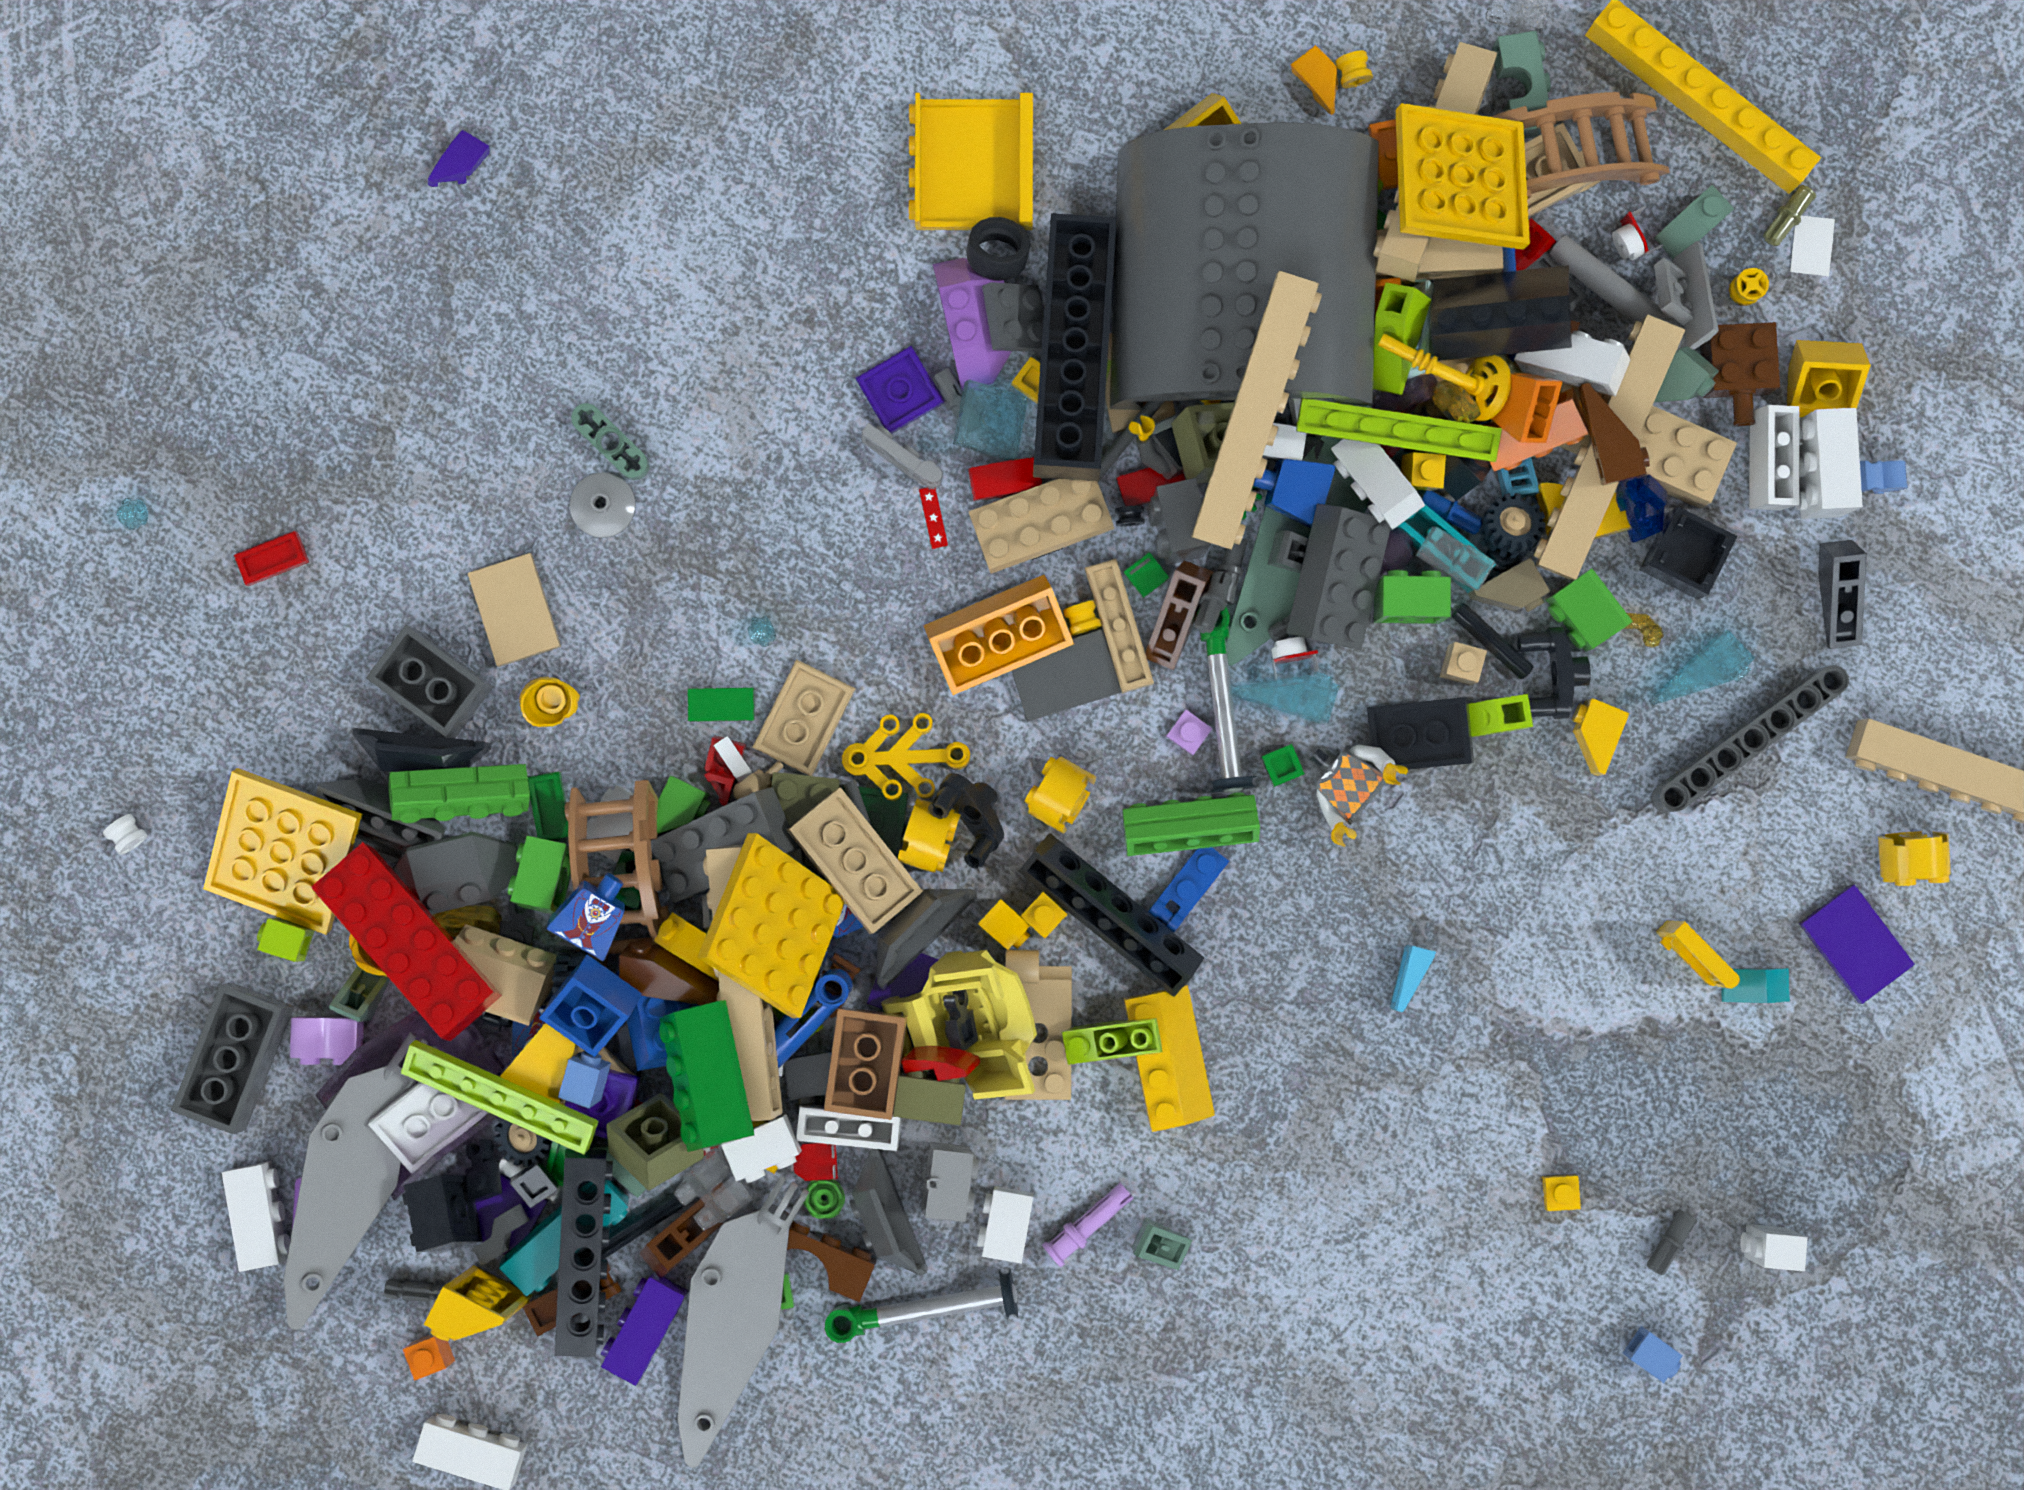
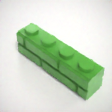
(458, 792)
(1190, 824)

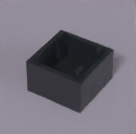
(1688, 553)
(441, 1214)

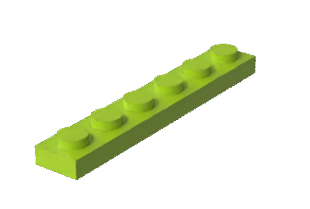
(1398, 429)
(499, 1097)

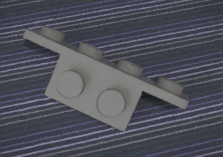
(1687, 294)

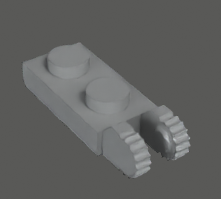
(902, 457)

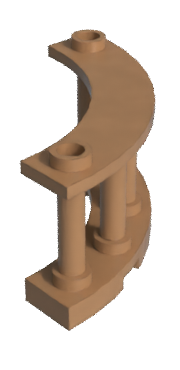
(1581, 110)
(647, 874)

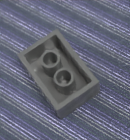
(1174, 513)
(429, 682)

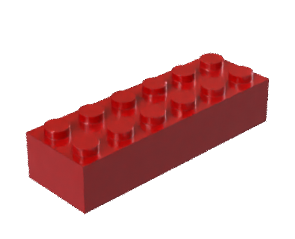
(406, 941)

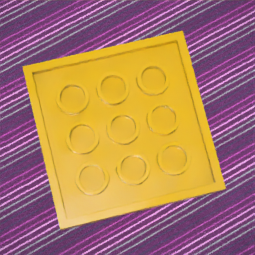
(1462, 176)
(276, 847)
(772, 926)

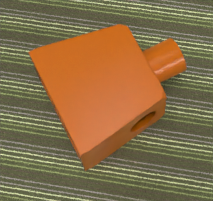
(1529, 407)

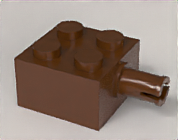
(1746, 365)

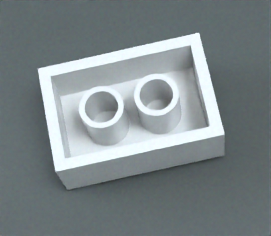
(1829, 464)

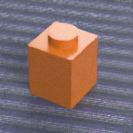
(428, 1356)

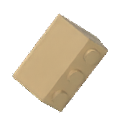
(513, 968)

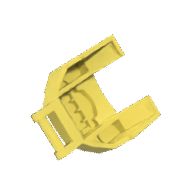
(1000, 1015)

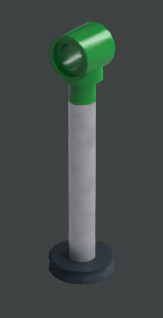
(1232, 779)
(922, 1309)

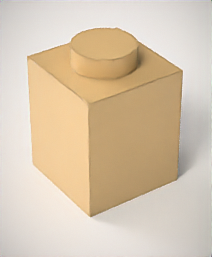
(1463, 663)

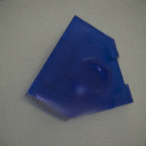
(1644, 506)

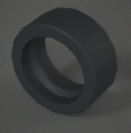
(1002, 230)

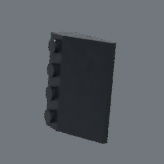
(1501, 313)

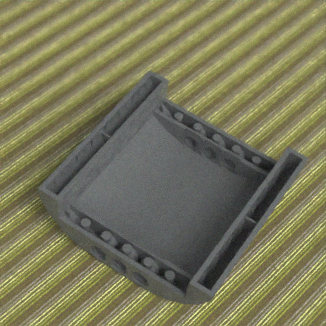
(1200, 243)

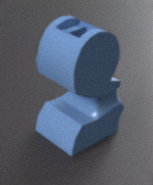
(1883, 476)

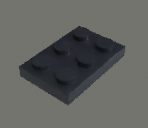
(1423, 732)

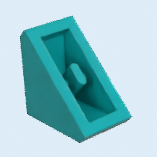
(1759, 986)

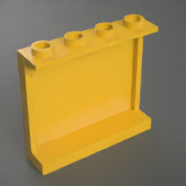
(971, 161)

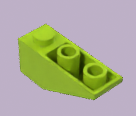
(1402, 317)
(1500, 715)
(1111, 1040)

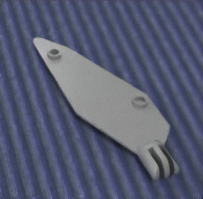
(342, 1184)
(732, 1317)

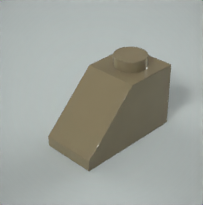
(1514, 589)

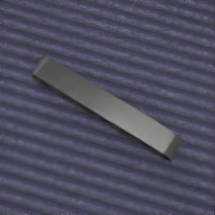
(1764, 732)

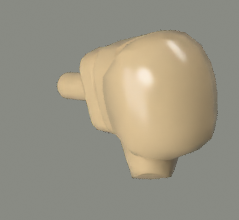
(756, 781)

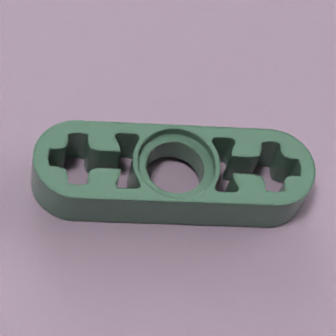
(599, 418)

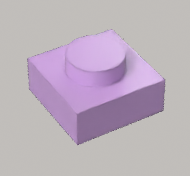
(1189, 732)

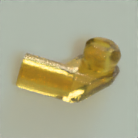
(1648, 627)

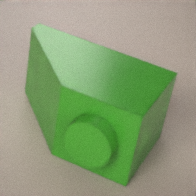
(680, 805)

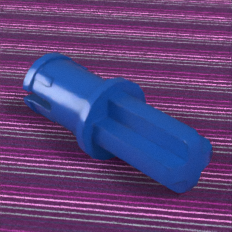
(1453, 512)

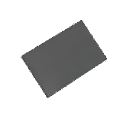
(1067, 677)

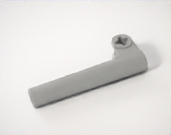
(1608, 284)

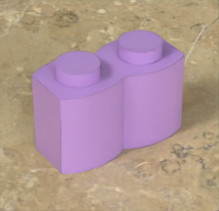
(324, 1038)

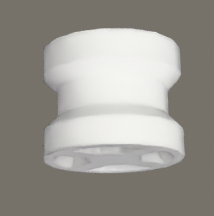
(125, 834)

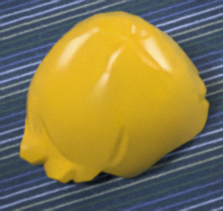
(548, 701)

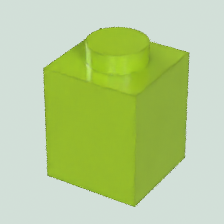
(284, 939)

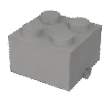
(948, 1188)

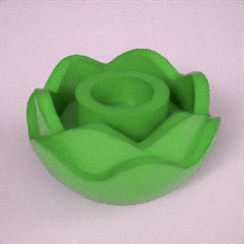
(828, 1208)

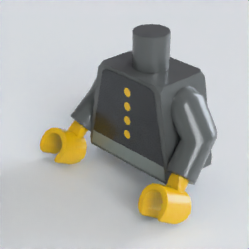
(1158, 444)

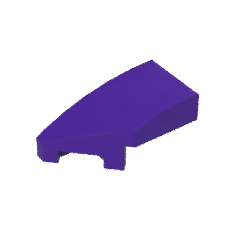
(459, 160)

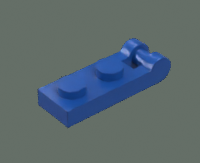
(1189, 886)

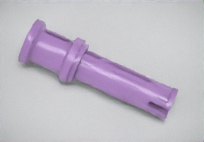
(1075, 1234)

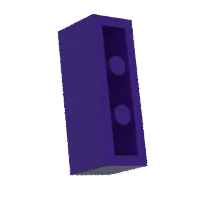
(642, 1328)

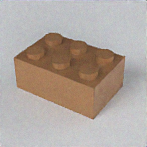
(865, 1063)

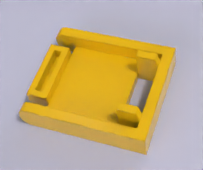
(1697, 954)

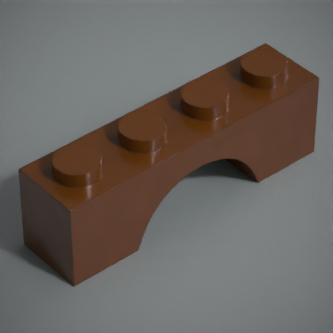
(846, 1267)

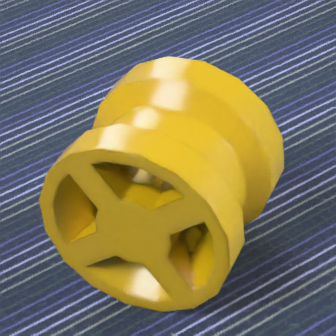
(1354, 69)
(1754, 280)
(1082, 618)

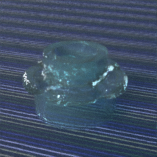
(132, 513)
(761, 631)

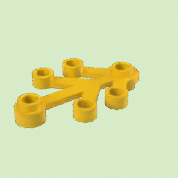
(900, 756)

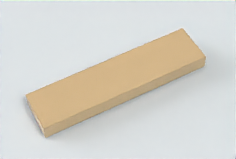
(1119, 626)

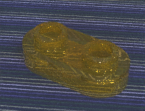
(1456, 401)
(480, 917)

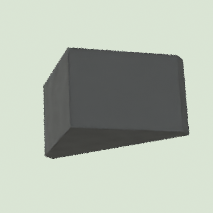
(1288, 551)

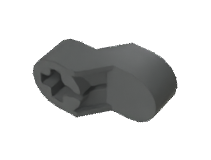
(501, 1234)

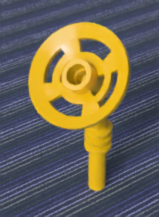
(1473, 384)

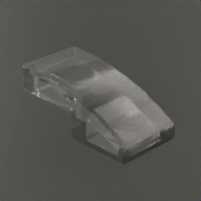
(1455, 558)

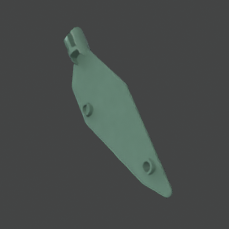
(1270, 590)

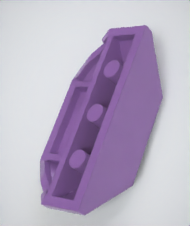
(967, 321)

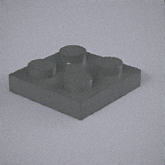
(1014, 316)

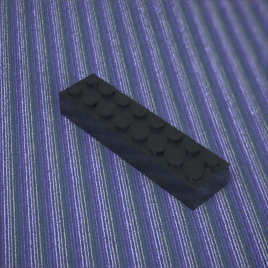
(1074, 347)

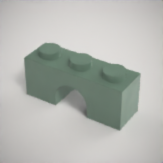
(1521, 58)

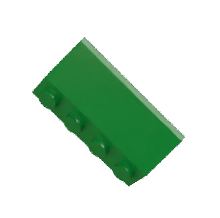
(706, 1076)

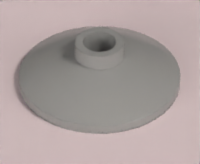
(614, 516)

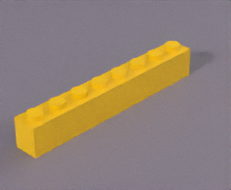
(1702, 96)

